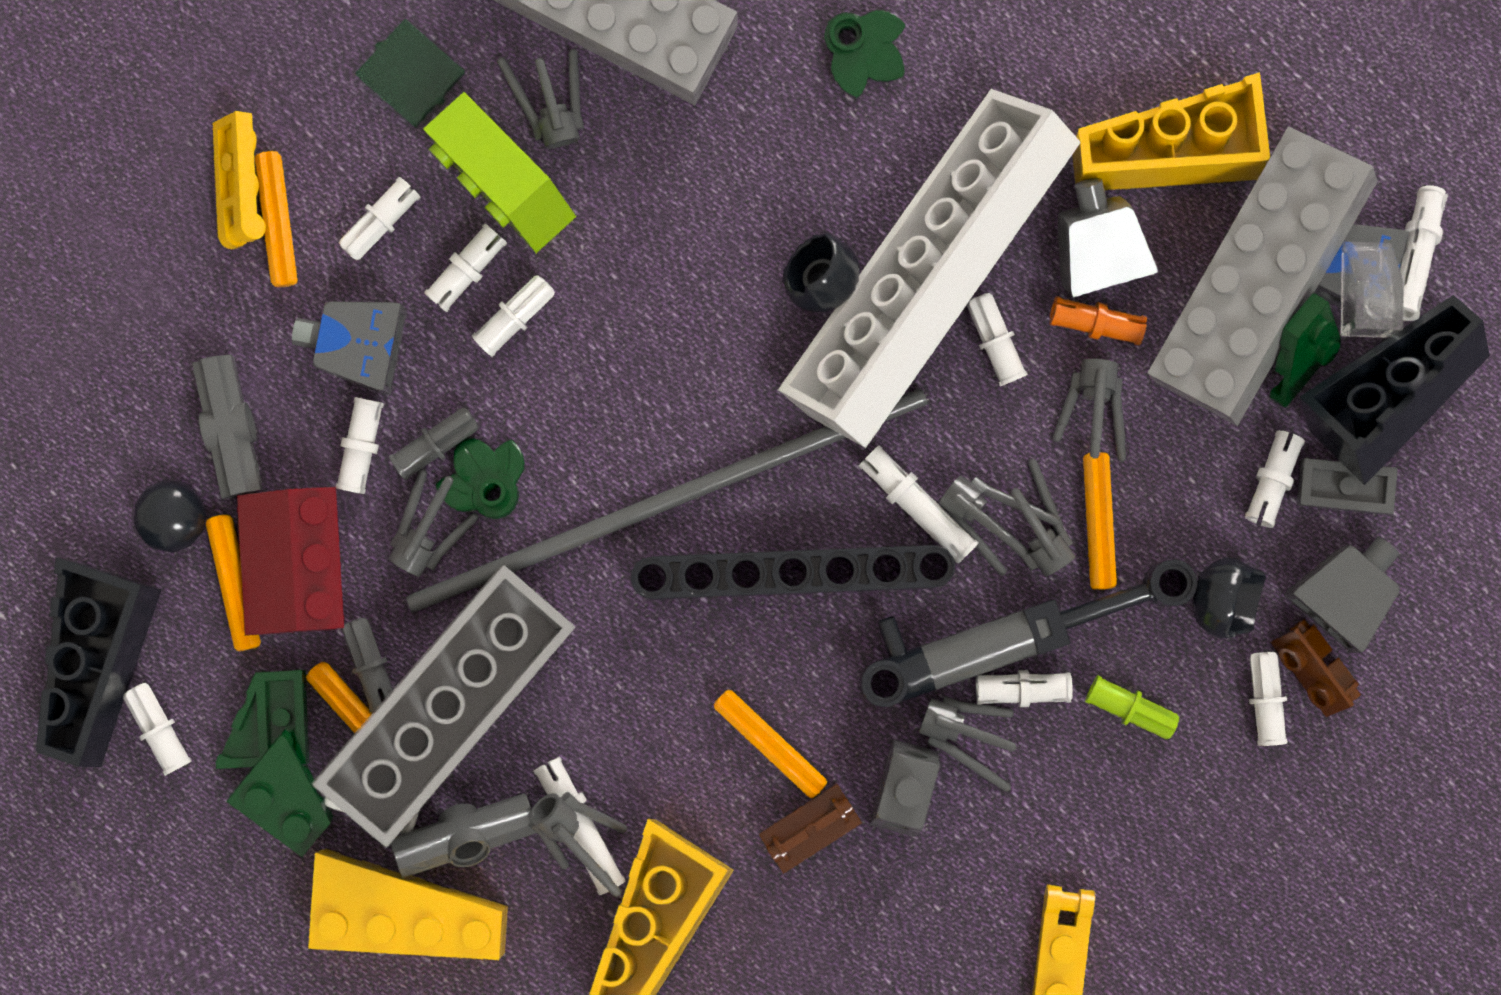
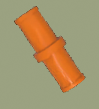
(1098, 320)

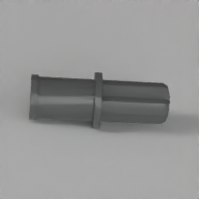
(434, 443)
(367, 661)

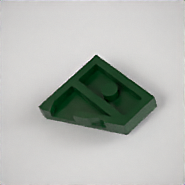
(1306, 344)
(282, 797)

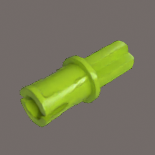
(1132, 708)

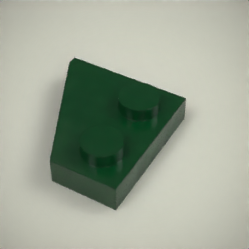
(272, 704)

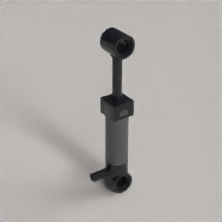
(1006, 638)

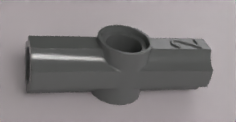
(227, 426)
(462, 835)

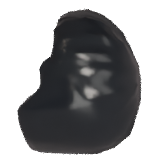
(821, 273)
(1228, 597)

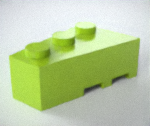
(499, 171)

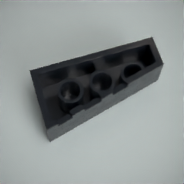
(1395, 387)
(90, 659)

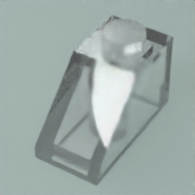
(1370, 290)

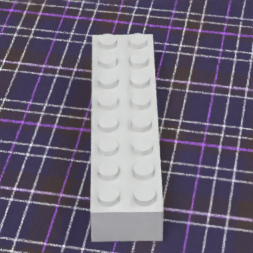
(930, 265)

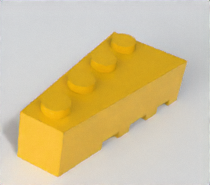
(1180, 142)
(378, 911)
(659, 913)

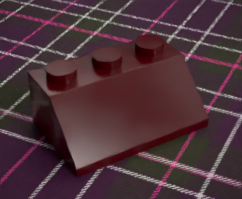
(290, 561)

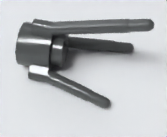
(557, 124)
(1098, 383)
(965, 501)
(412, 547)
(1049, 549)
(944, 723)
(557, 820)

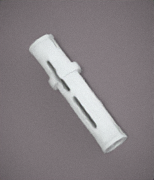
(1423, 236)
(917, 503)
(587, 834)

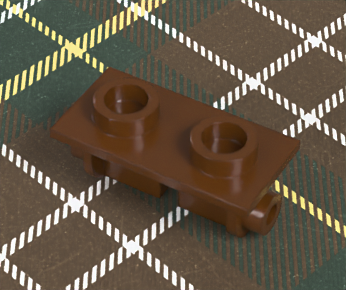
(1327, 686)
(810, 828)

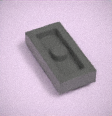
(1334, 487)

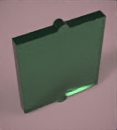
(410, 73)

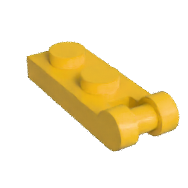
(236, 180)
(1063, 946)

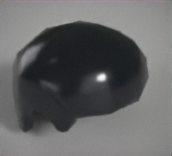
(169, 516)

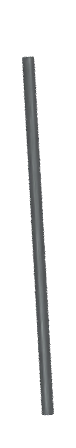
(645, 509)

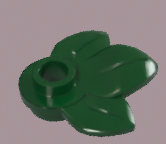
(870, 54)
(479, 472)

